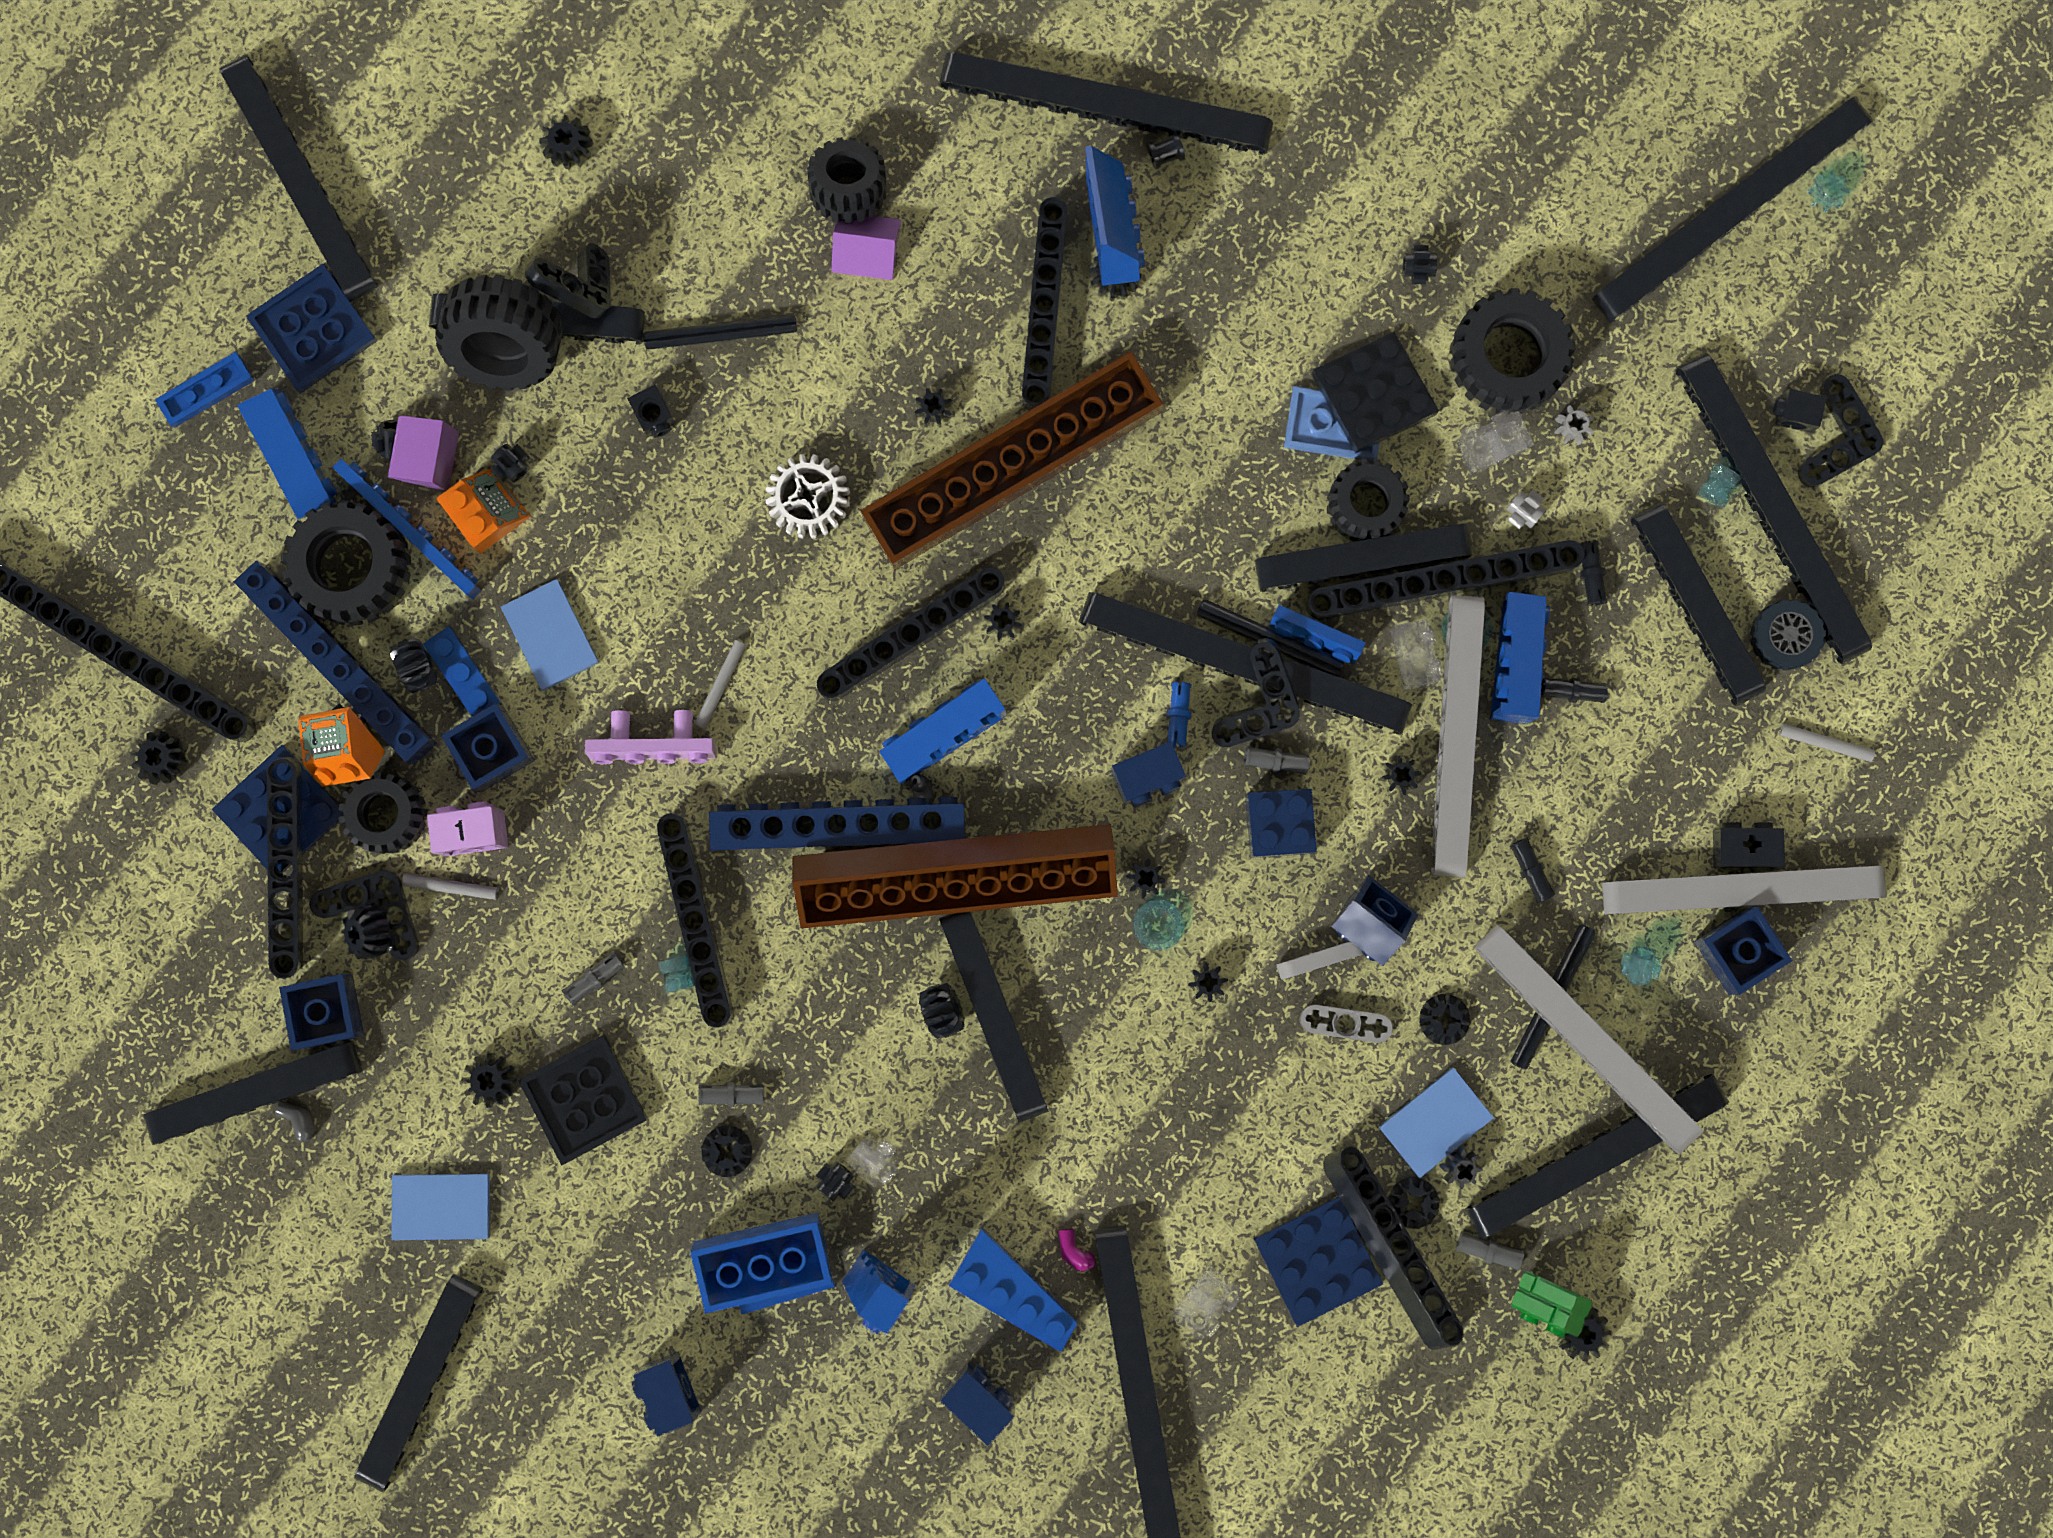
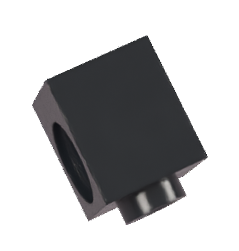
(642, 403)
(1799, 410)

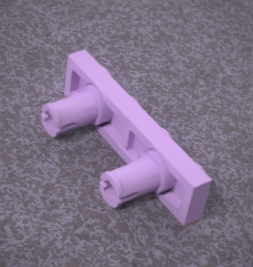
(664, 750)

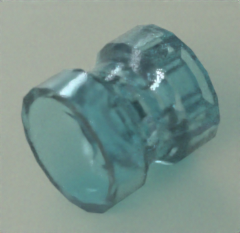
(1719, 485)
(676, 974)

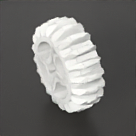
(795, 503)

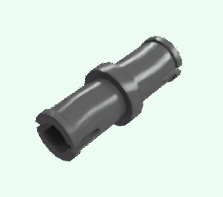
(1276, 760)
(593, 978)
(730, 1094)
(1490, 1251)

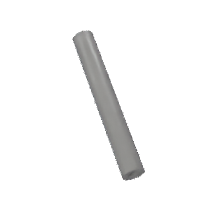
(720, 684)
(1827, 742)
(449, 886)

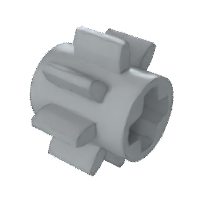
(1572, 433)
(1525, 509)

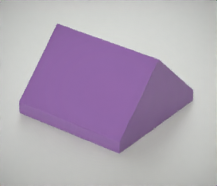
(866, 247)
(423, 452)

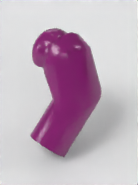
(1073, 1255)

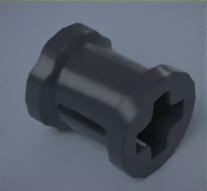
(1166, 151)

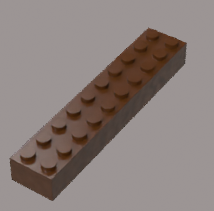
(1012, 460)
(954, 876)

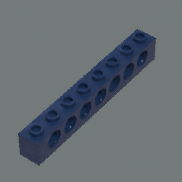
(335, 663)
(725, 837)

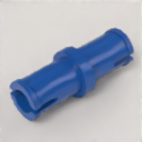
(1179, 714)

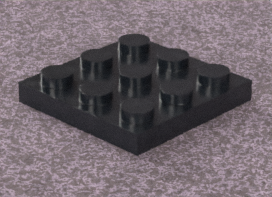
(1374, 392)
(583, 1100)

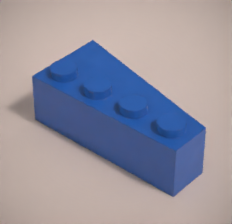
(287, 451)
(1520, 658)
(943, 731)
(1007, 1289)
(877, 1292)

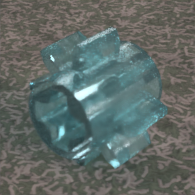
(1822, 196)
(1640, 965)

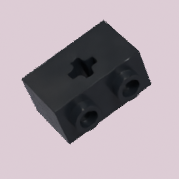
(1767, 850)

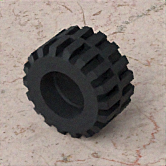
(842, 160)
(1379, 477)
(407, 823)

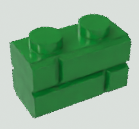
(1551, 1304)

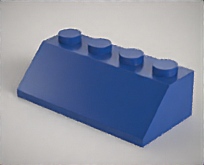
(1112, 218)
(761, 1262)

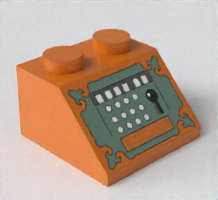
(483, 509)
(338, 747)

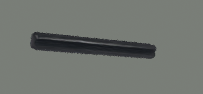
(720, 331)
(1256, 631)
(1563, 977)

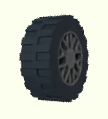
(1787, 634)

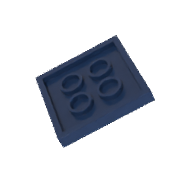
(311, 328)
(246, 809)
(1318, 1261)

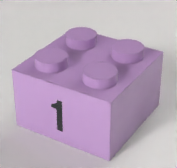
(468, 830)

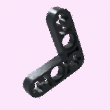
(583, 293)
(1852, 443)
(1269, 709)
(372, 896)

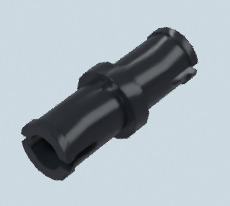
(1593, 574)
(1574, 690)
(1532, 870)

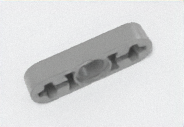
(1318, 959)
(1370, 1019)

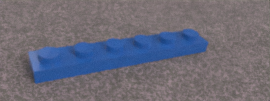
(399, 518)

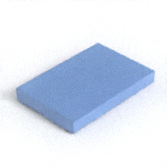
(1315, 428)
(549, 635)
(1435, 1122)
(440, 1207)

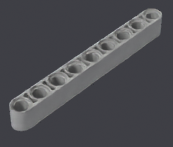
(1457, 735)
(1744, 890)
(1588, 1039)

